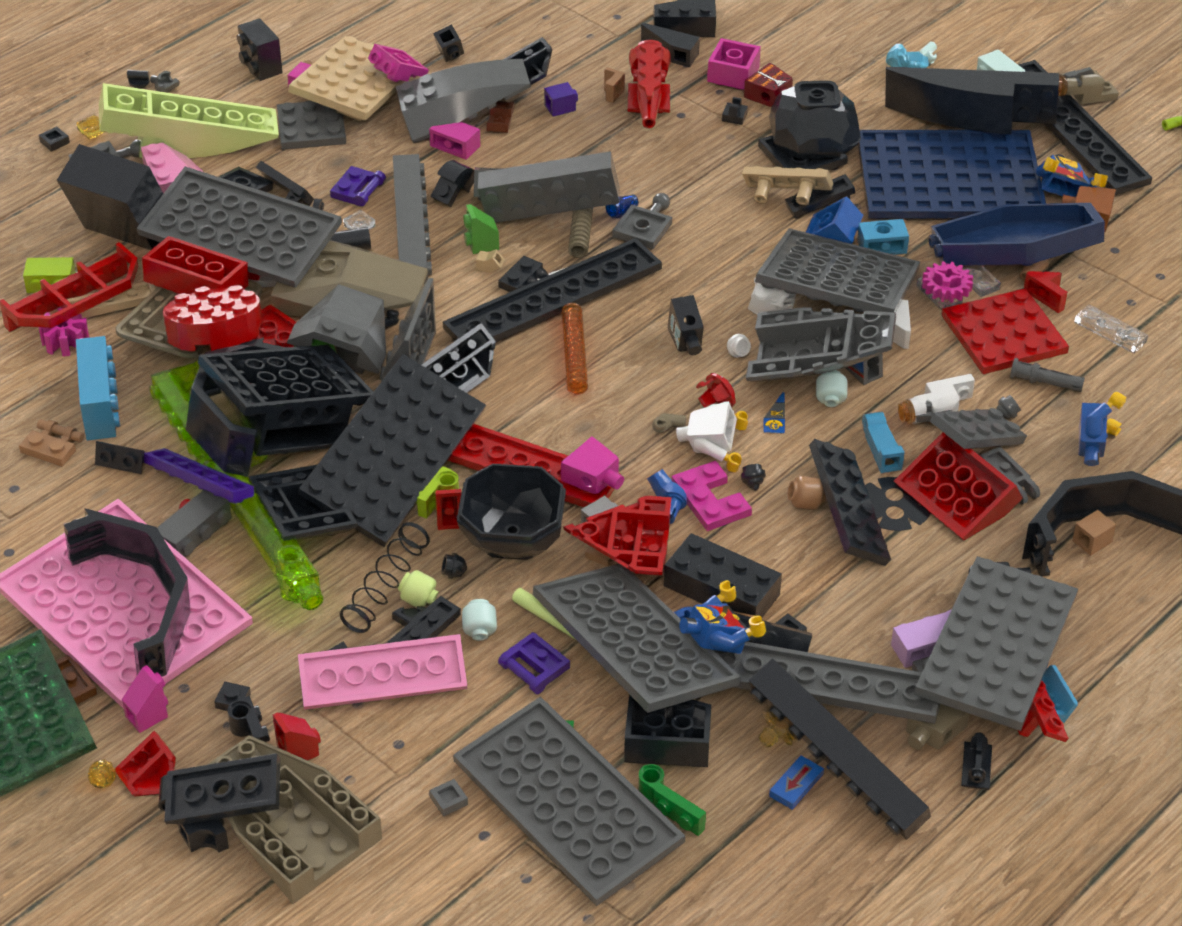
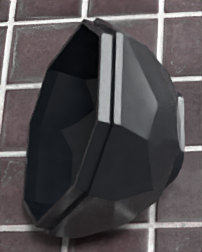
(814, 121)
(511, 510)

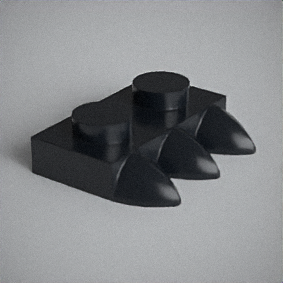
(522, 274)

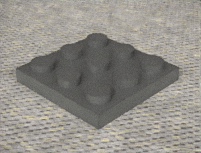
(309, 125)

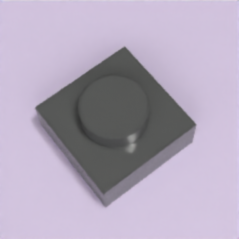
(448, 797)

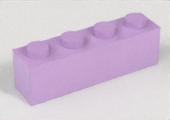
(917, 638)

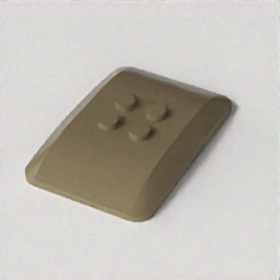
(147, 326)

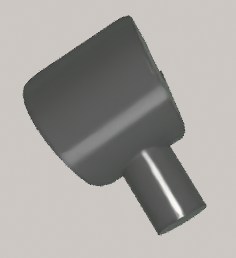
(164, 82)

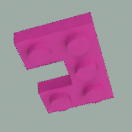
(703, 503)

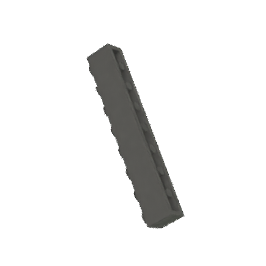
(412, 211)

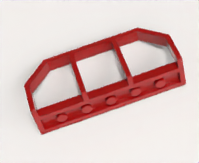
(31, 310)

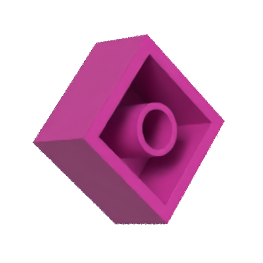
(733, 63)

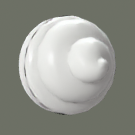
(738, 345)

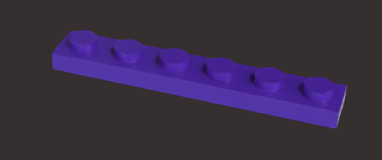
(199, 475)

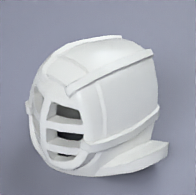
(770, 299)

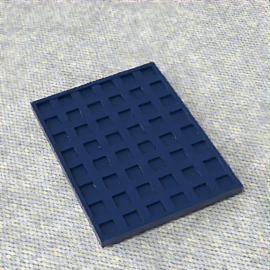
(946, 172)

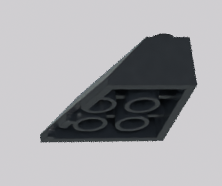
(687, 16)
(669, 735)

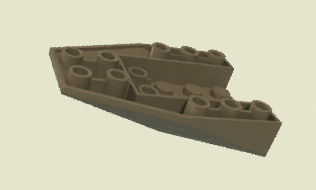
(354, 268)
(314, 829)

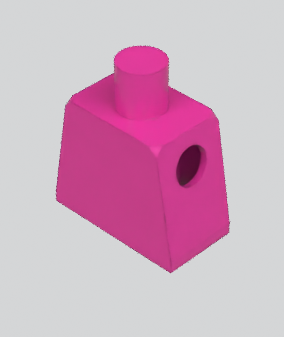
(592, 467)

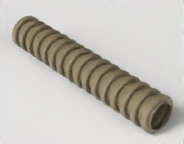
(580, 232)

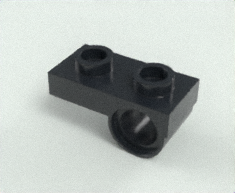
(246, 719)

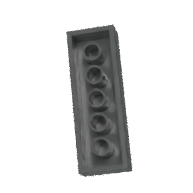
(549, 187)

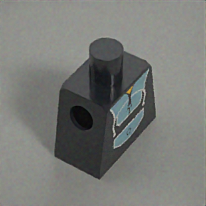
(688, 334)

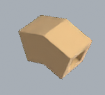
(489, 261)

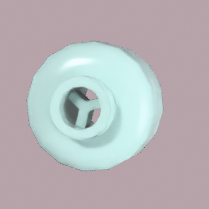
(831, 387)
(479, 619)

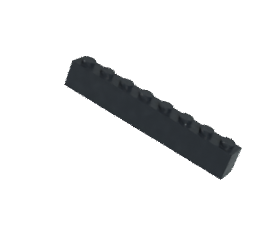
(840, 749)

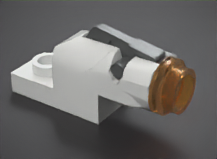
(938, 397)

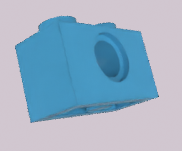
(884, 236)

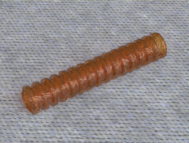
(574, 349)

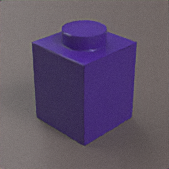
(560, 99)

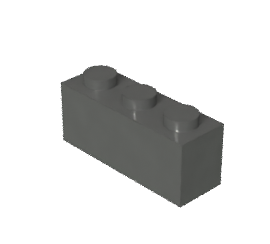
(195, 522)

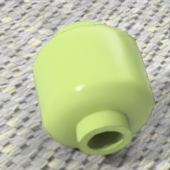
(418, 589)

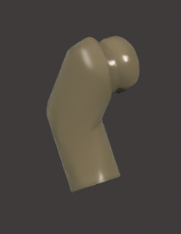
(666, 421)

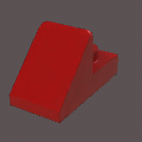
(1046, 289)

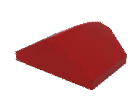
(146, 766)

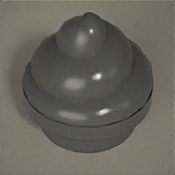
(1008, 407)

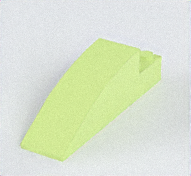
(184, 122)

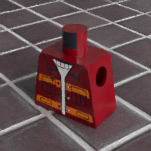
(766, 84)

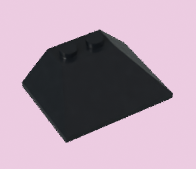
(292, 513)

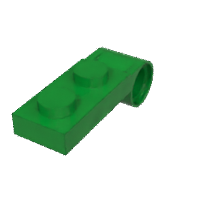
(669, 802)

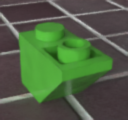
(481, 230)

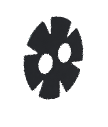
(907, 504)

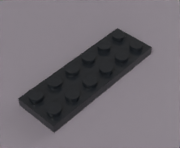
(849, 502)

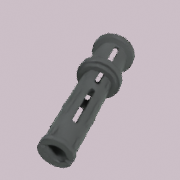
(1035, 373)

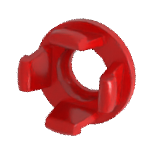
(718, 391)

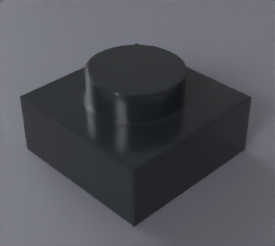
(229, 693)

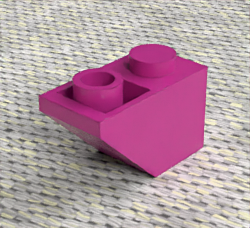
(145, 700)

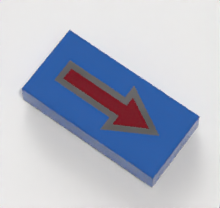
(796, 782)

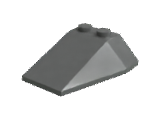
(349, 322)

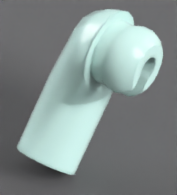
(928, 50)

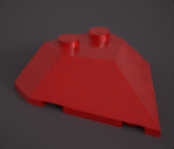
(630, 534)

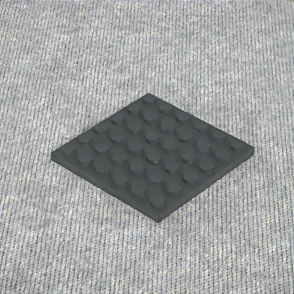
(838, 272)

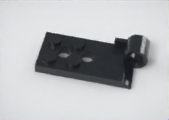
(192, 796)

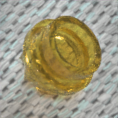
(101, 773)

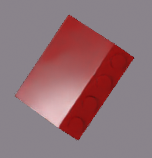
(958, 487)

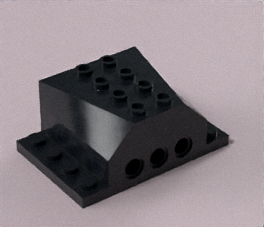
(288, 394)

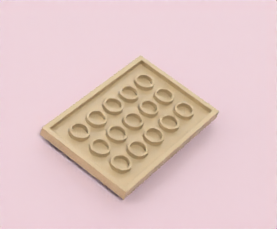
(346, 80)

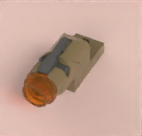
(1086, 86)

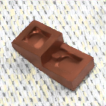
(500, 117)

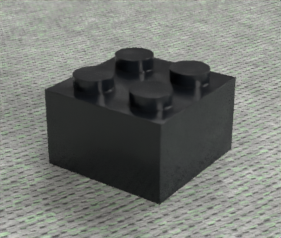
(259, 49)

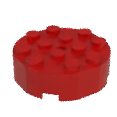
(212, 317)

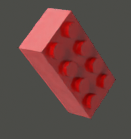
(185, 267)

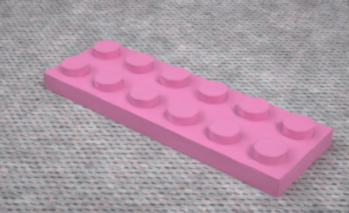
(382, 671)

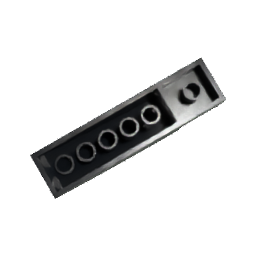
(973, 98)

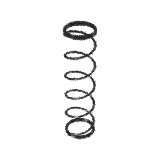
(353, 606)

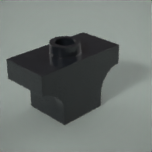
(205, 834)

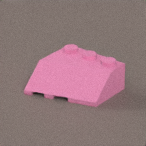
(165, 163)

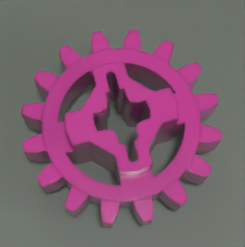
(947, 282)

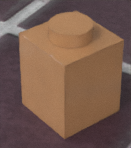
(1094, 532)

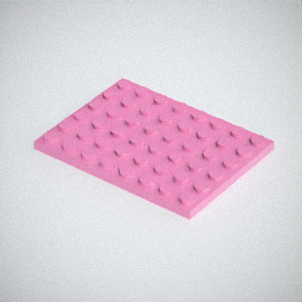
(110, 604)

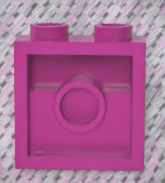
(395, 63)

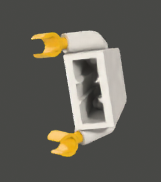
(713, 431)

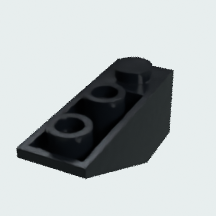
(682, 46)

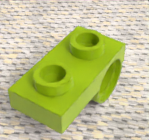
(443, 480)

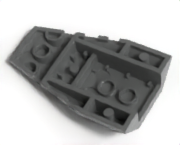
(458, 93)
(815, 342)

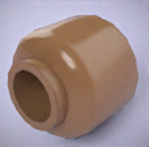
(806, 492)

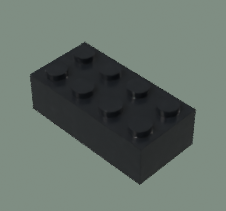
(702, 565)

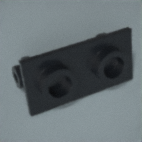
(119, 457)
(977, 762)

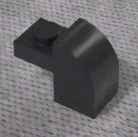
(452, 179)

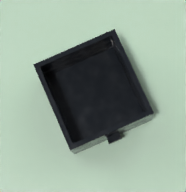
(110, 193)

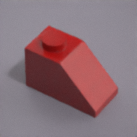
(447, 508)
(296, 736)

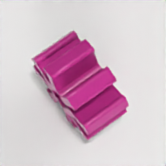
(64, 334)

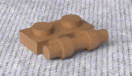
(49, 448)

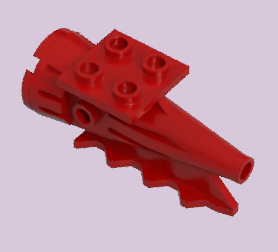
(649, 68)

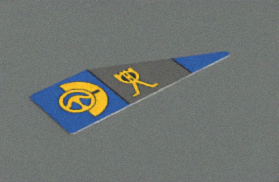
(775, 418)

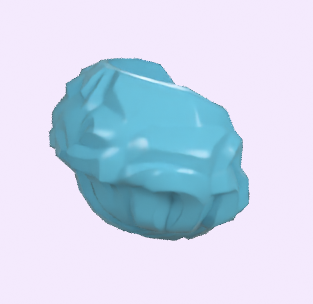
(900, 57)

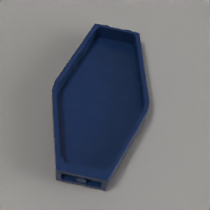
(1017, 234)

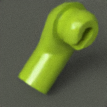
(1172, 123)

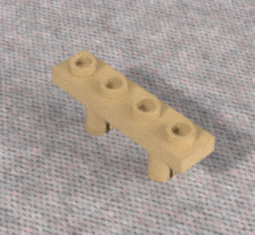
(791, 178)

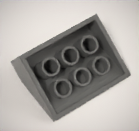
(415, 331)

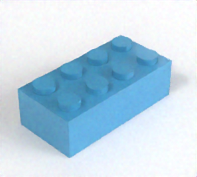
(97, 388)

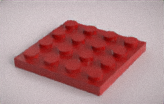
(1004, 329)

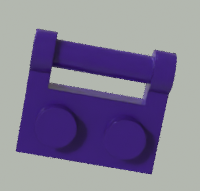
(353, 181)
(539, 656)

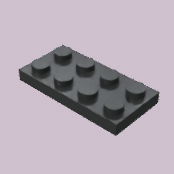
(978, 428)

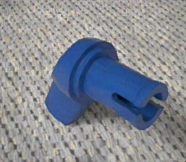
(665, 487)

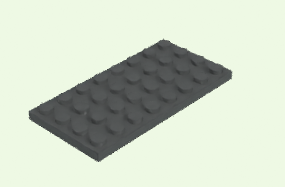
(265, 230)
(635, 637)
(997, 643)
(569, 800)

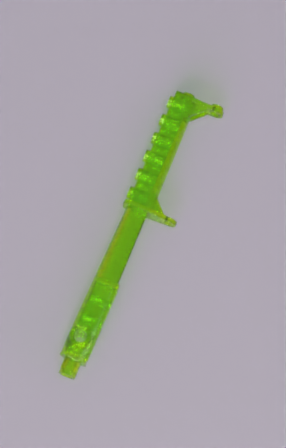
(285, 559)

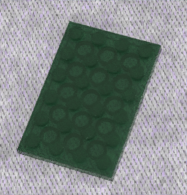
(37, 714)

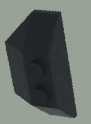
(536, 59)
(466, 360)

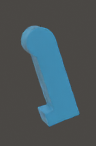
(882, 442)

